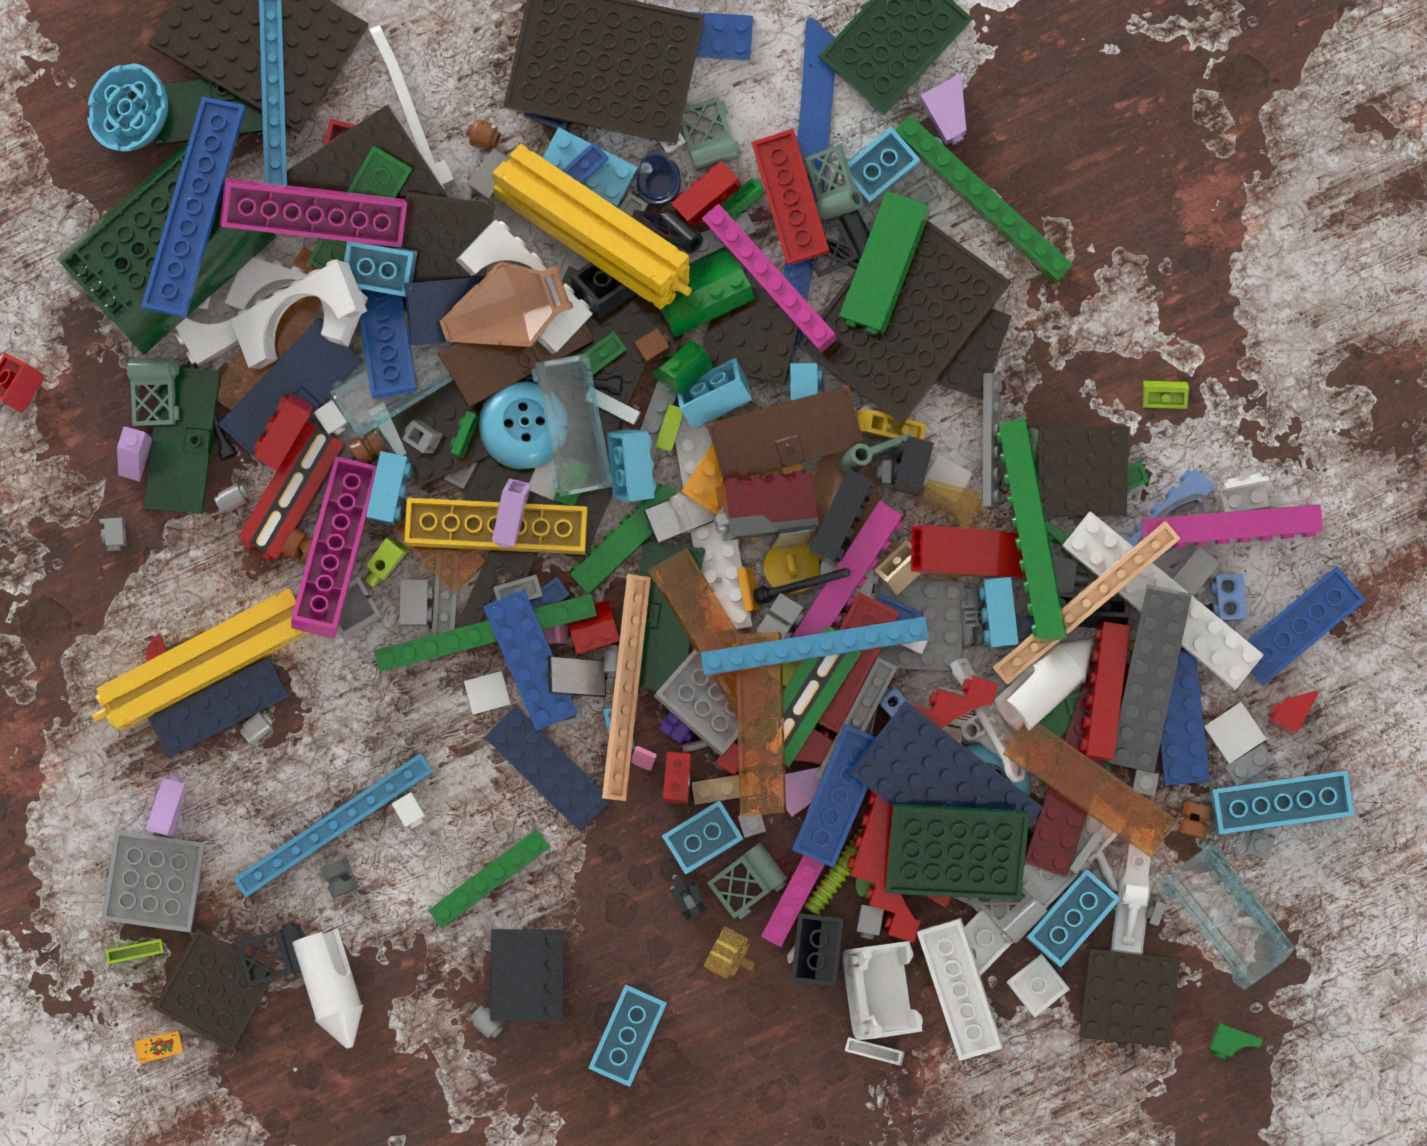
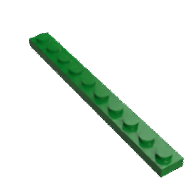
(477, 634)

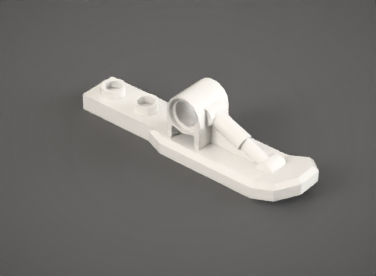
(990, 726)
(1133, 903)

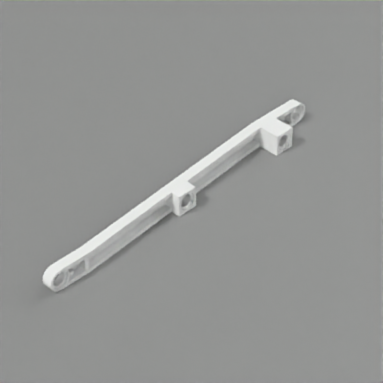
(439, 169)

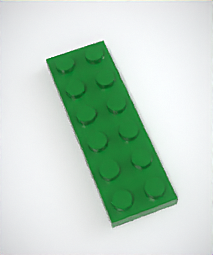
(378, 176)

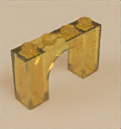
(958, 501)

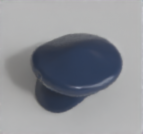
(658, 179)

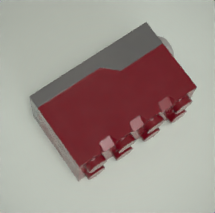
(765, 505)

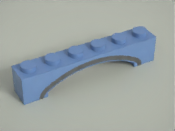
(1192, 489)

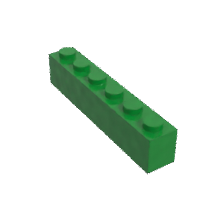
(618, 544)

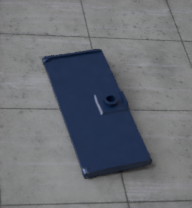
(430, 303)
(303, 370)

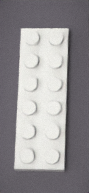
(960, 989)

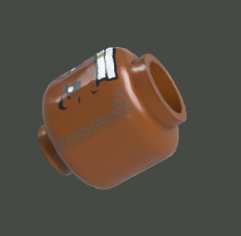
(483, 135)

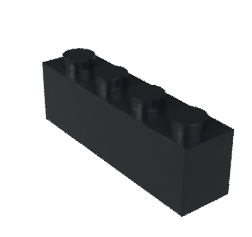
(1112, 611)

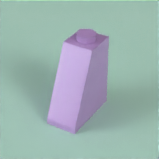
(946, 109)
(133, 453)
(511, 512)
(800, 789)
(167, 806)

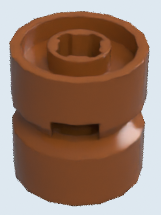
(368, 447)
(298, 546)
(1194, 828)

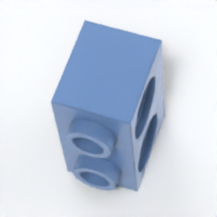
(1236, 597)

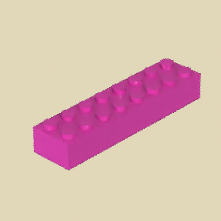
(313, 212)
(334, 548)

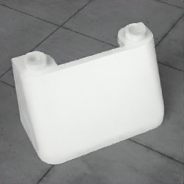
(879, 991)

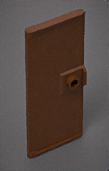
(488, 368)
(785, 433)

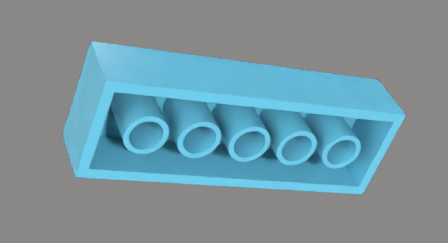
(1281, 802)

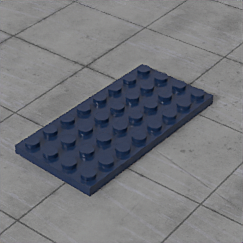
(924, 765)

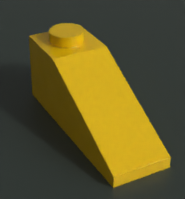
(885, 427)

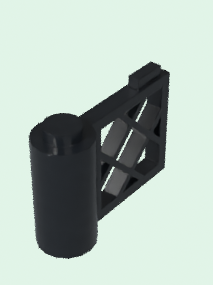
(671, 228)
(855, 235)
(284, 937)

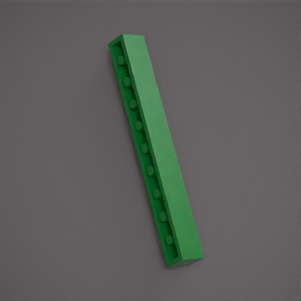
(984, 200)
(1032, 531)

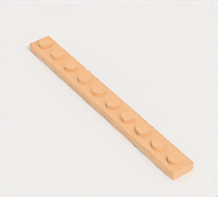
(1091, 599)
(626, 687)

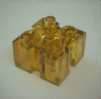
(729, 954)

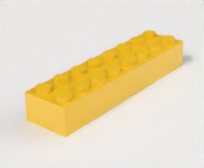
(473, 523)

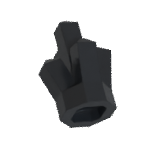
(689, 905)

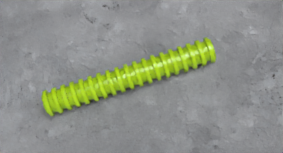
(832, 881)

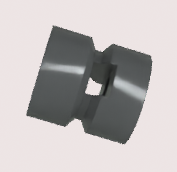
(339, 878)

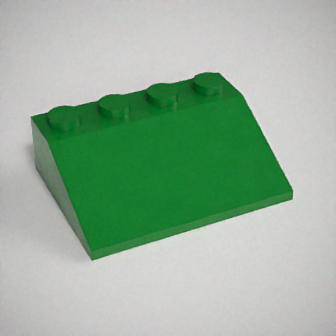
(716, 288)

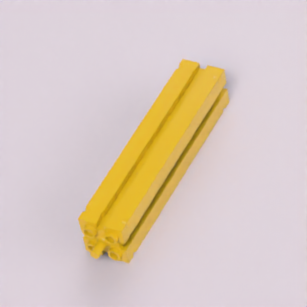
(592, 227)
(199, 662)

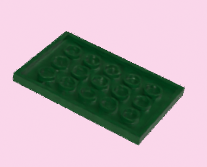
(893, 46)
(956, 852)

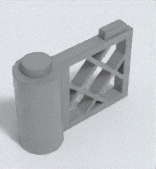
(1018, 920)

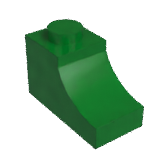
(1229, 1040)

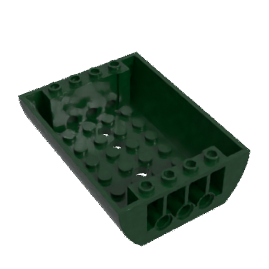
(141, 221)

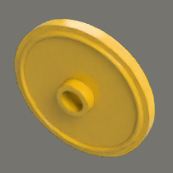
(790, 565)

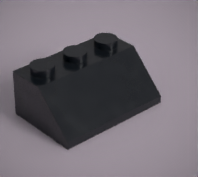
(817, 950)

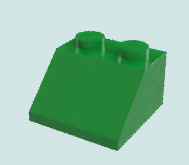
(684, 367)

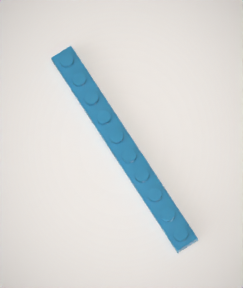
(273, 92)
(814, 646)
(333, 825)

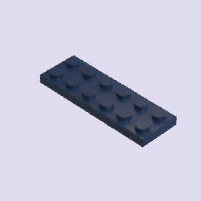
(218, 707)
(547, 768)

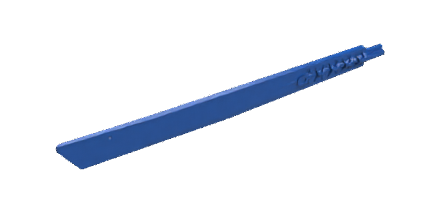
(812, 129)

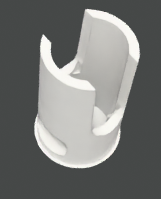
(1045, 683)
(330, 984)

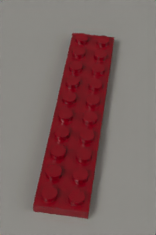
(1061, 820)

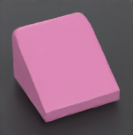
(557, 634)
(643, 758)

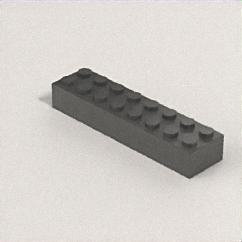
(1151, 677)

